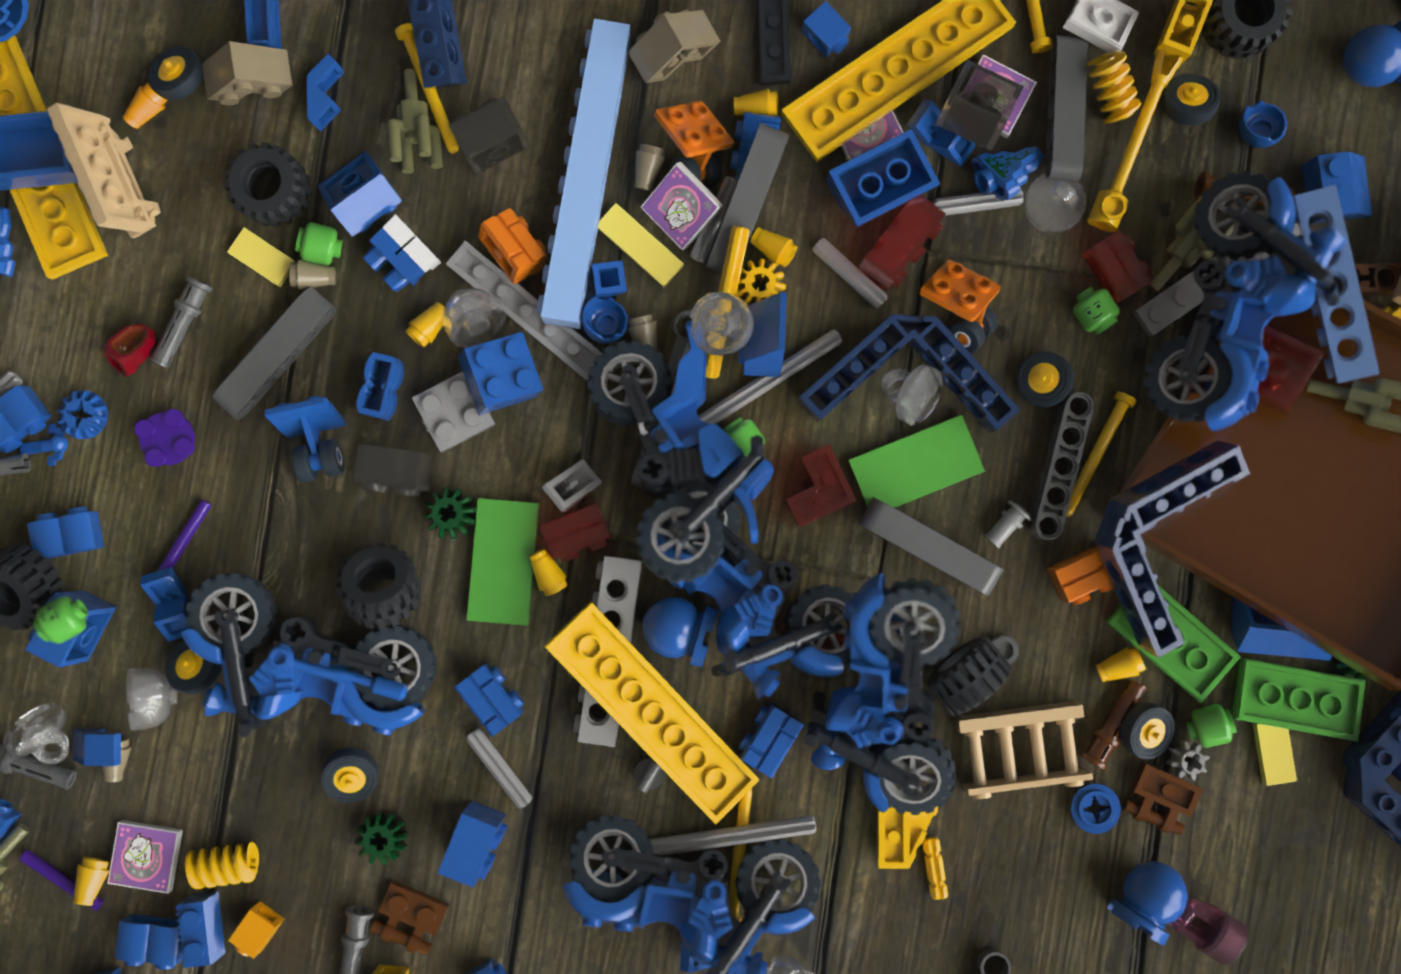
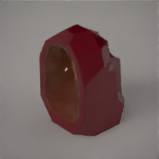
(129, 348)

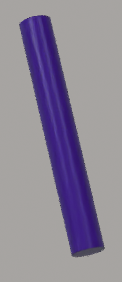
(186, 535)
(54, 875)

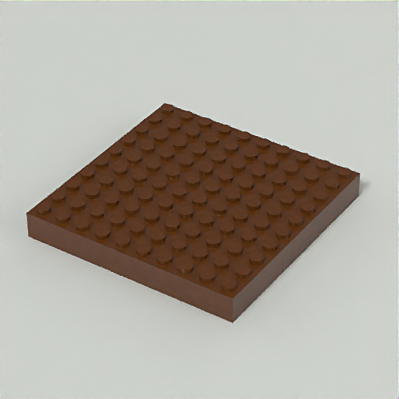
(1314, 520)

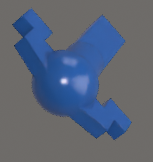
(57, 444)

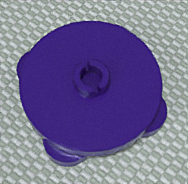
(166, 438)

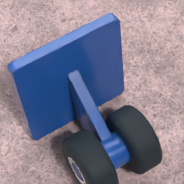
(309, 419)

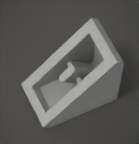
(572, 485)

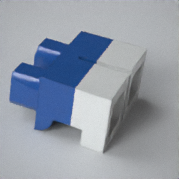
(403, 250)

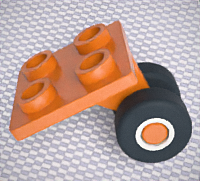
(697, 136)
(967, 296)

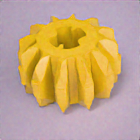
(754, 273)

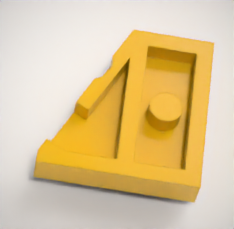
(899, 837)

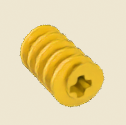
(1116, 86)
(222, 868)

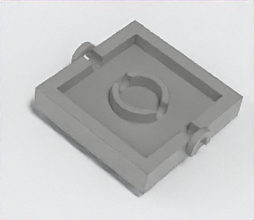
(451, 413)

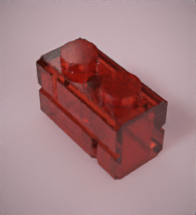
(1118, 266)
(575, 532)

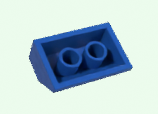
(882, 178)
(1261, 635)

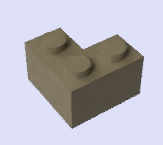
(671, 42)
(246, 69)

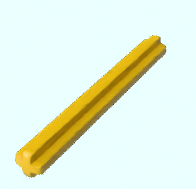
(729, 283)

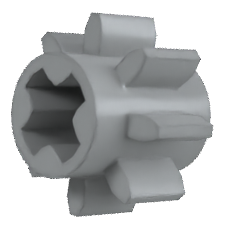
(1197, 760)

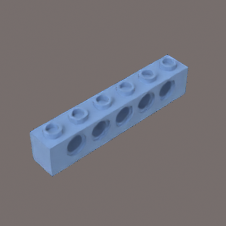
(1363, 362)

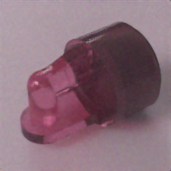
(1218, 934)

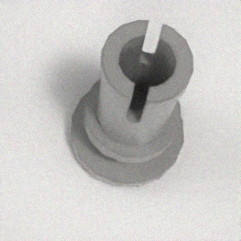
(1008, 523)

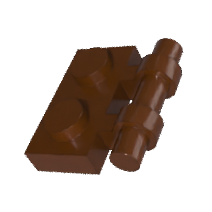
(1164, 789)
(411, 908)

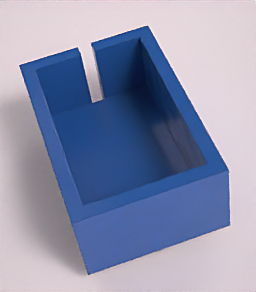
(32, 153)

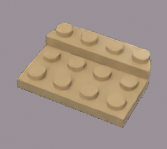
(103, 170)

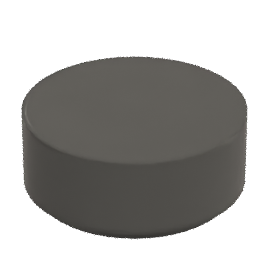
(1007, 646)

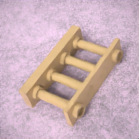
(1033, 719)

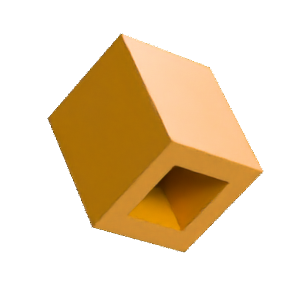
(256, 930)

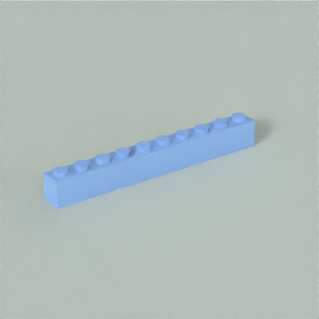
(585, 175)

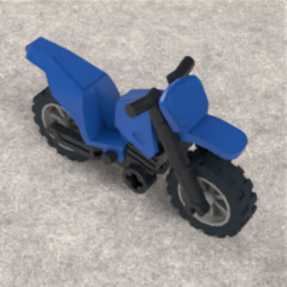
(681, 453)

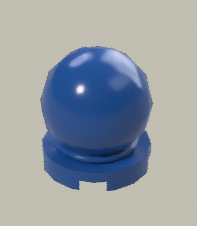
(1374, 56)
(677, 629)
(1152, 898)

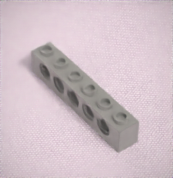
(605, 730)

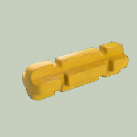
(934, 868)

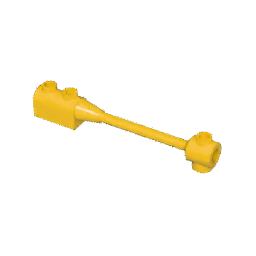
(1172, 50)

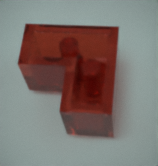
(828, 490)

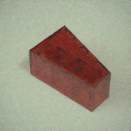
(902, 242)

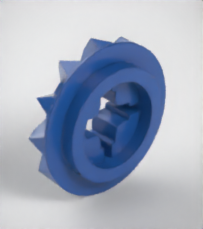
(88, 426)
(1105, 817)

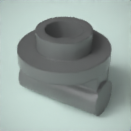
(648, 775)

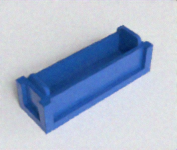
(263, 23)

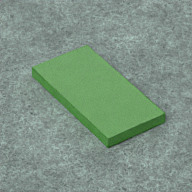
(917, 464)
(501, 562)
(1194, 665)
(1298, 699)

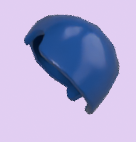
(1262, 125)
(604, 320)

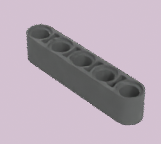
(1066, 108)
(750, 189)
(274, 353)
(1071, 456)
(931, 546)

